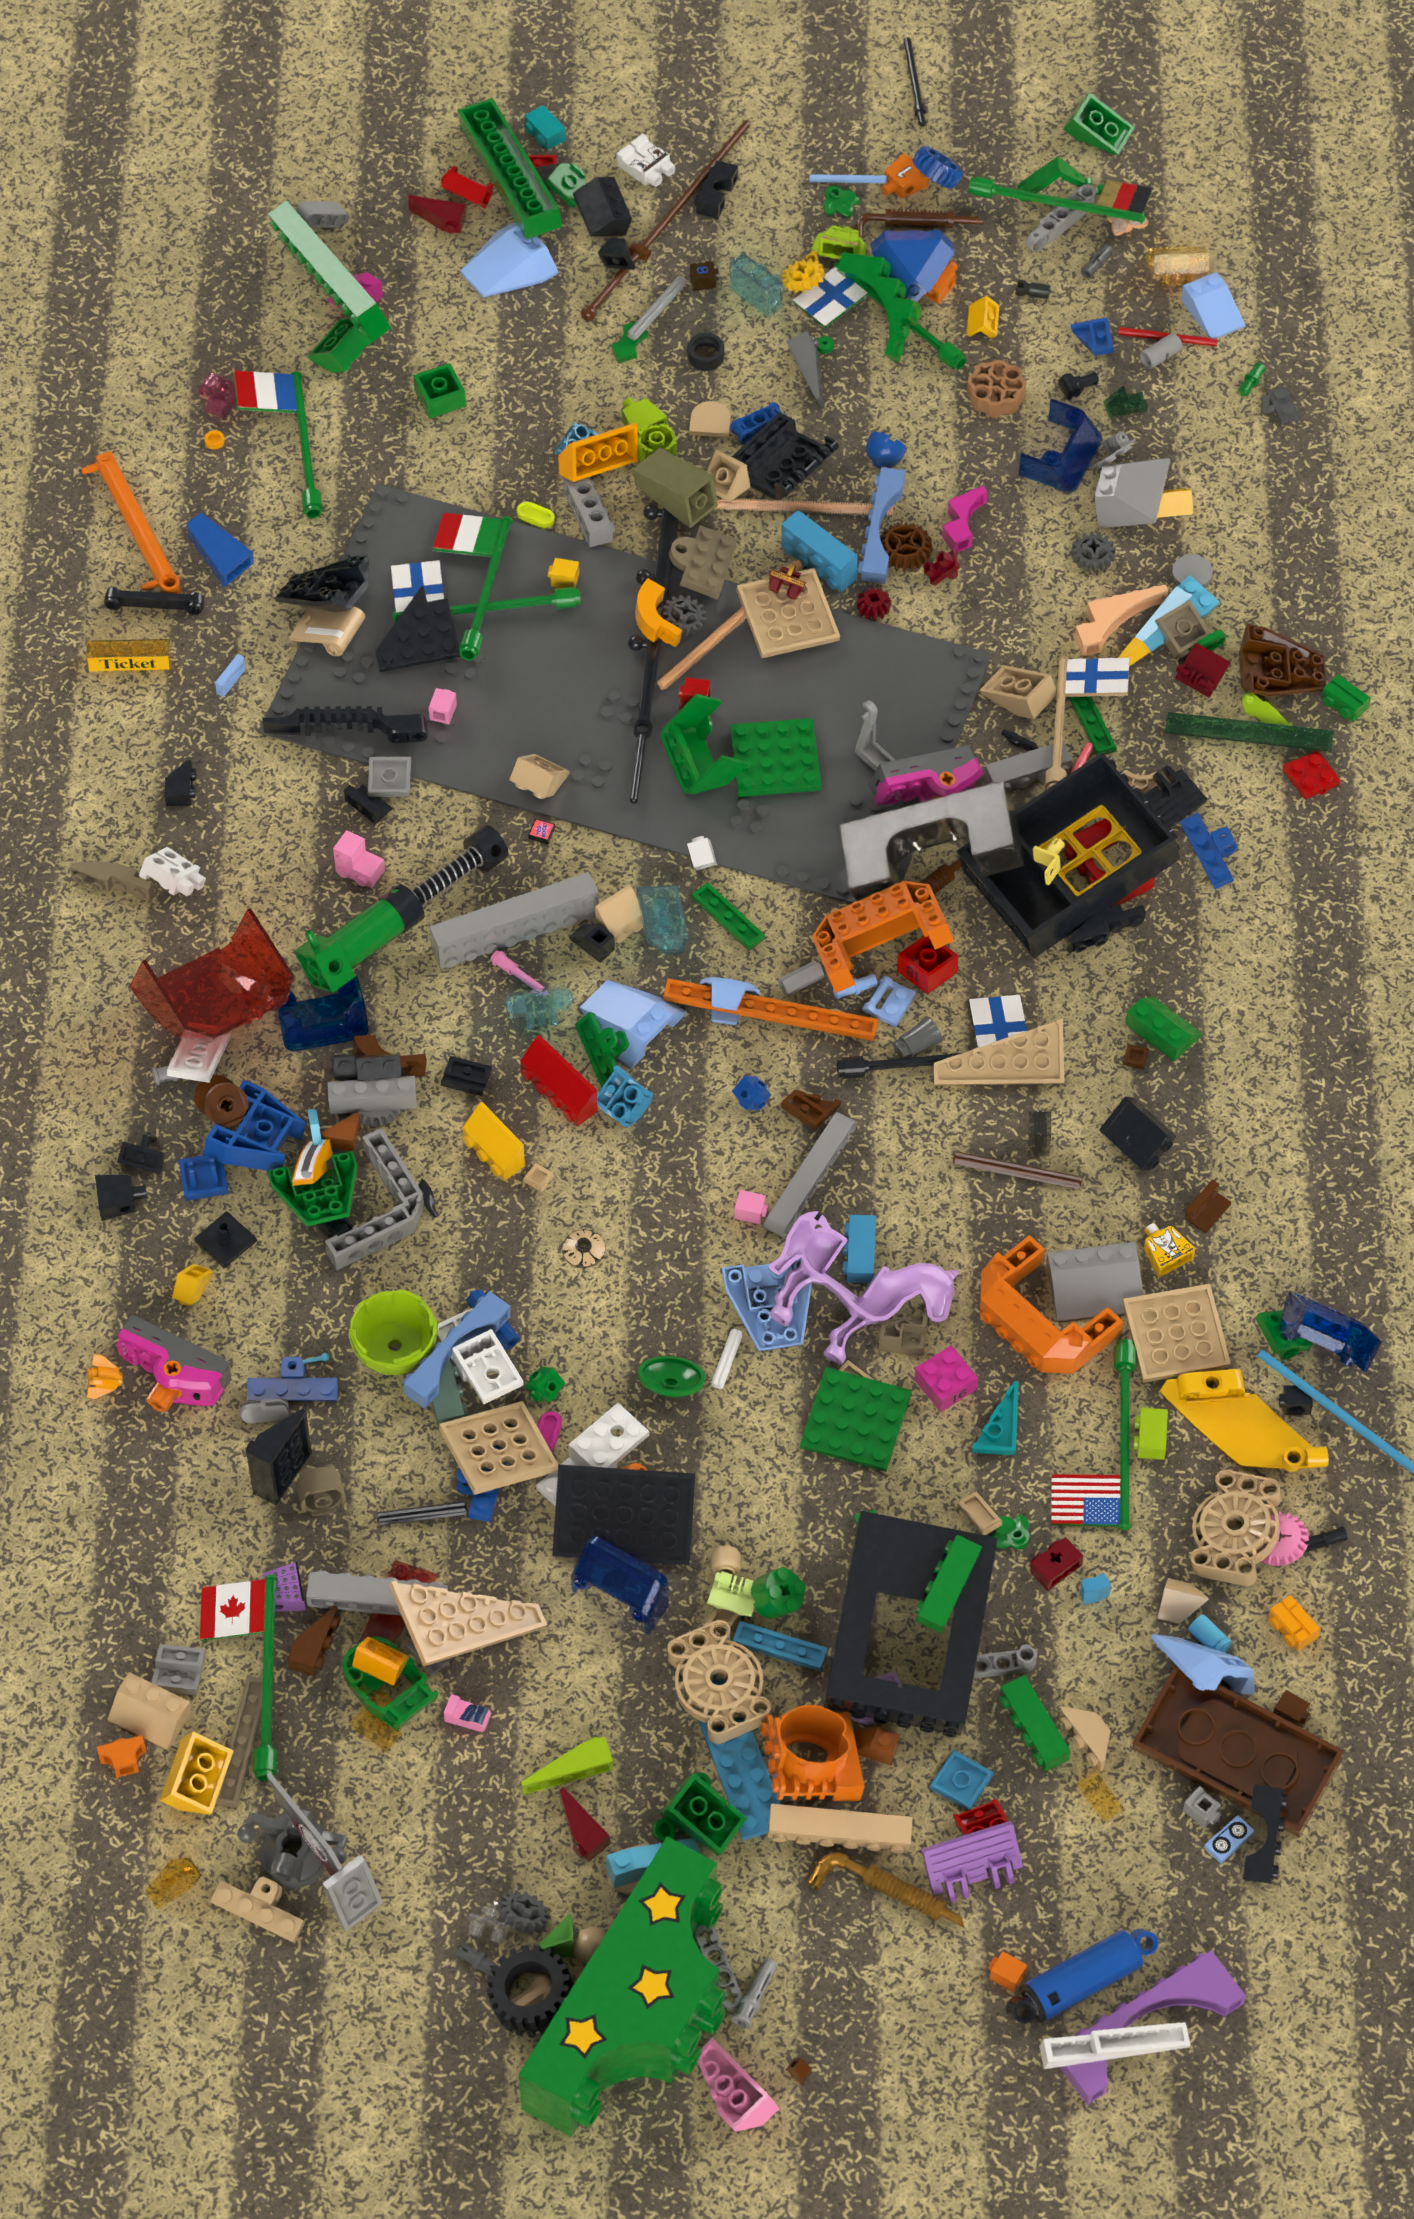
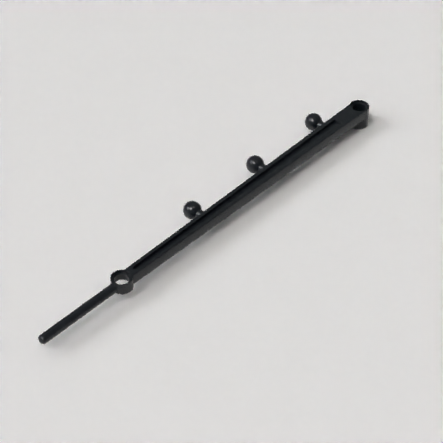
(662, 576)

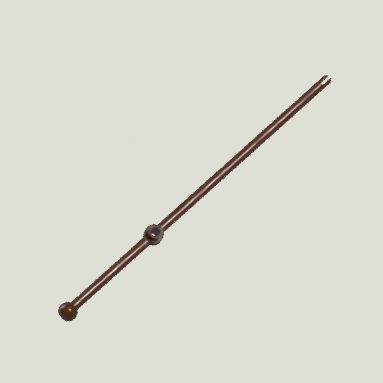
(641, 250)

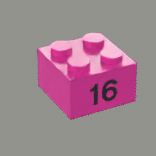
(946, 1378)

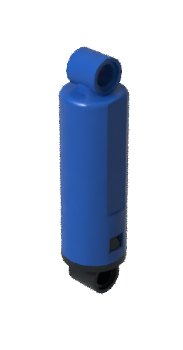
(1081, 1976)

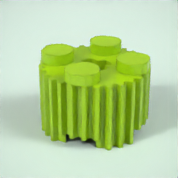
(656, 437)

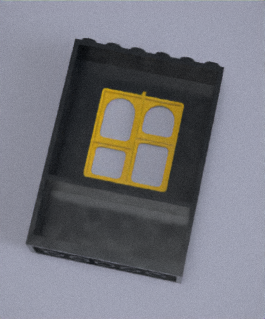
(1048, 913)

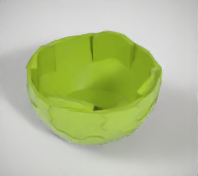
(391, 1319)

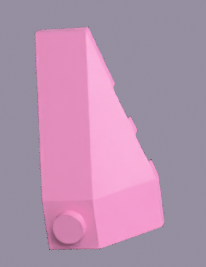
(735, 2092)

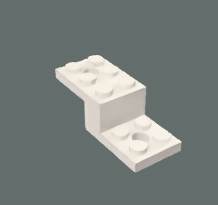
(478, 1358)
(599, 1447)

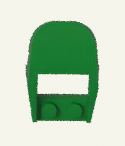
(401, 1708)

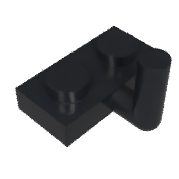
(141, 1156)

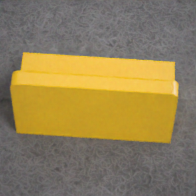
(983, 317)
(1176, 503)

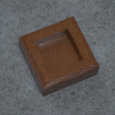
(1135, 1056)

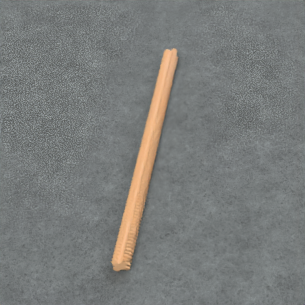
(797, 506)
(708, 643)

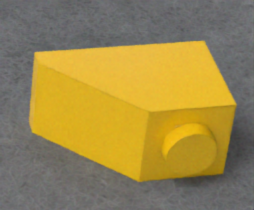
(191, 1284)

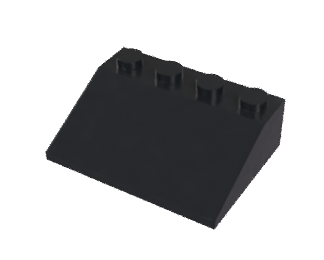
(278, 1456)

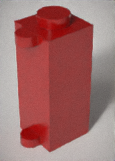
(467, 188)

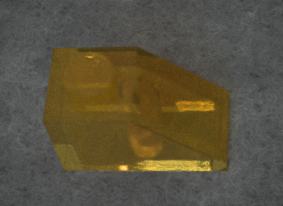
(173, 1881)

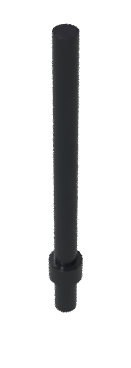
(919, 108)

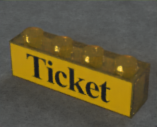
(128, 655)

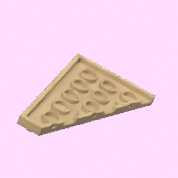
(456, 1623)

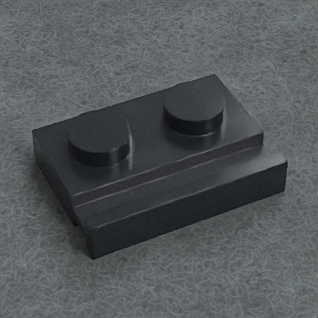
(466, 1075)

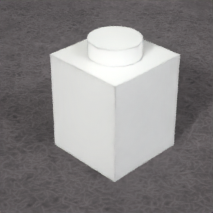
(701, 853)

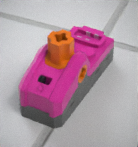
(926, 776)
(180, 1368)

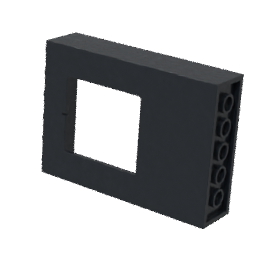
(899, 1561)

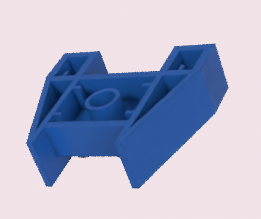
(259, 1134)

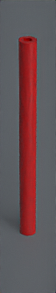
(1160, 335)

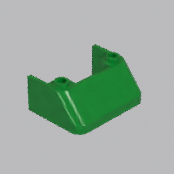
(689, 752)

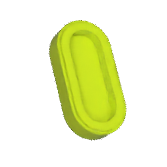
(535, 514)

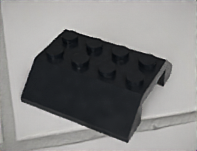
(782, 457)

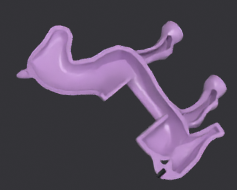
(878, 1301)

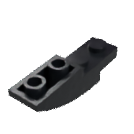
(1098, 928)

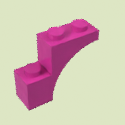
(960, 508)

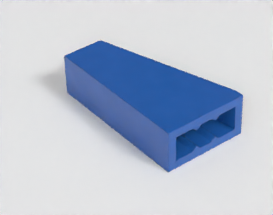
(219, 549)

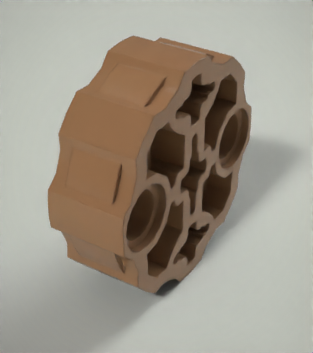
(996, 388)

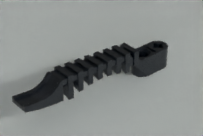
(397, 727)

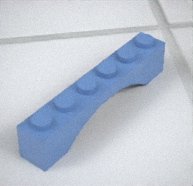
(889, 491)
(488, 1314)

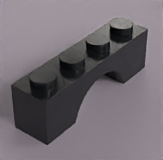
(1262, 1864)

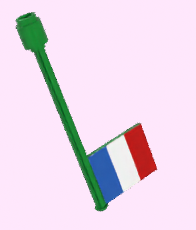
(281, 394)

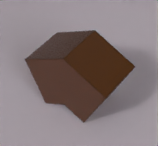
(799, 2070)

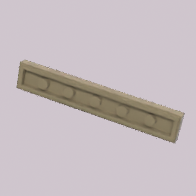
(242, 1742)

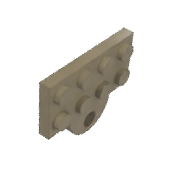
(703, 560)

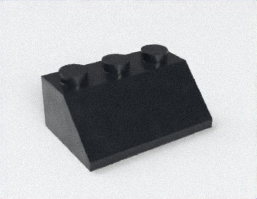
(603, 207)

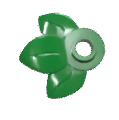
(841, 203)
(1010, 1530)

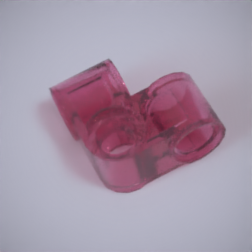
(220, 394)

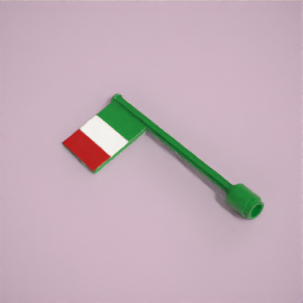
(474, 537)

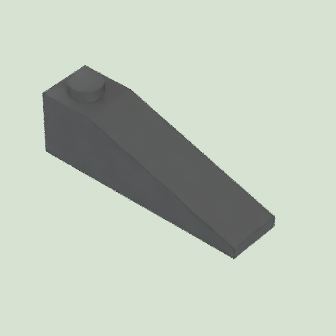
(808, 359)

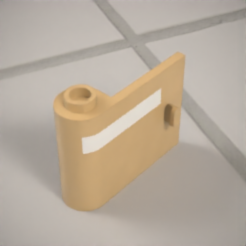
(328, 628)

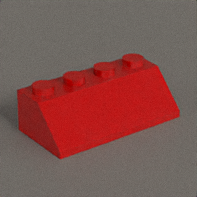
(559, 1081)

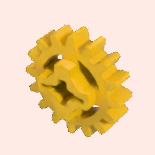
(803, 275)

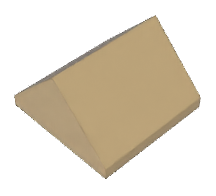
(728, 475)

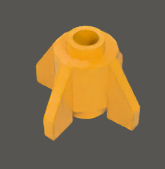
(103, 1377)

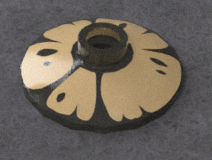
(583, 1256)

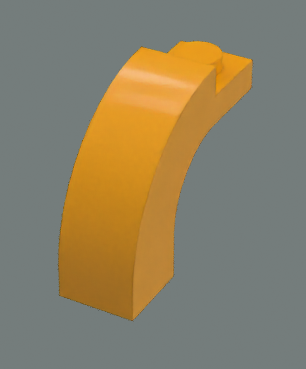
(649, 620)

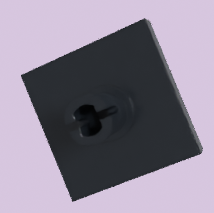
(225, 1239)

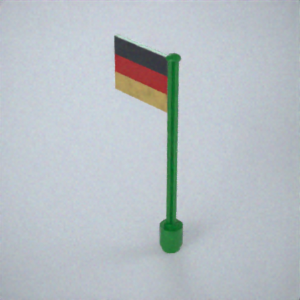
(1116, 199)

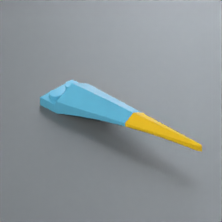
(1150, 635)

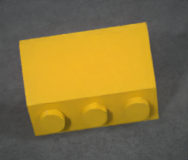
(493, 1142)
(196, 1774)

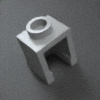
(1198, 1814)

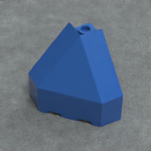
(914, 257)

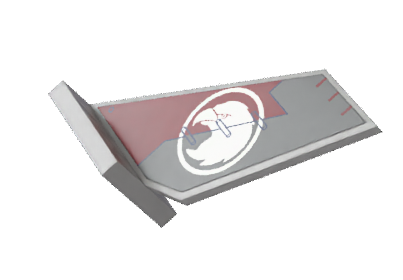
(349, 1887)

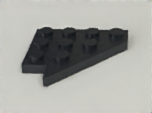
(419, 635)

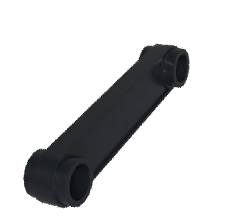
(191, 602)

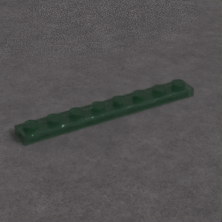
(1249, 731)

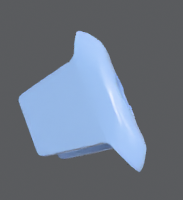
(727, 995)

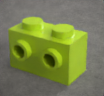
(1151, 1433)

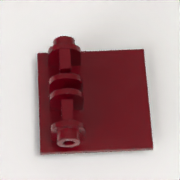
(1202, 670)

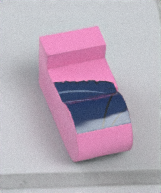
(466, 1714)

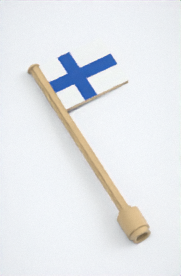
(1081, 679)

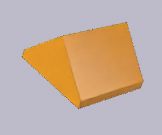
(379, 1660)

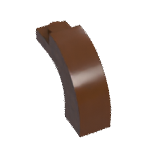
(410, 1064)

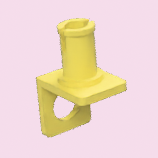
(1049, 858)

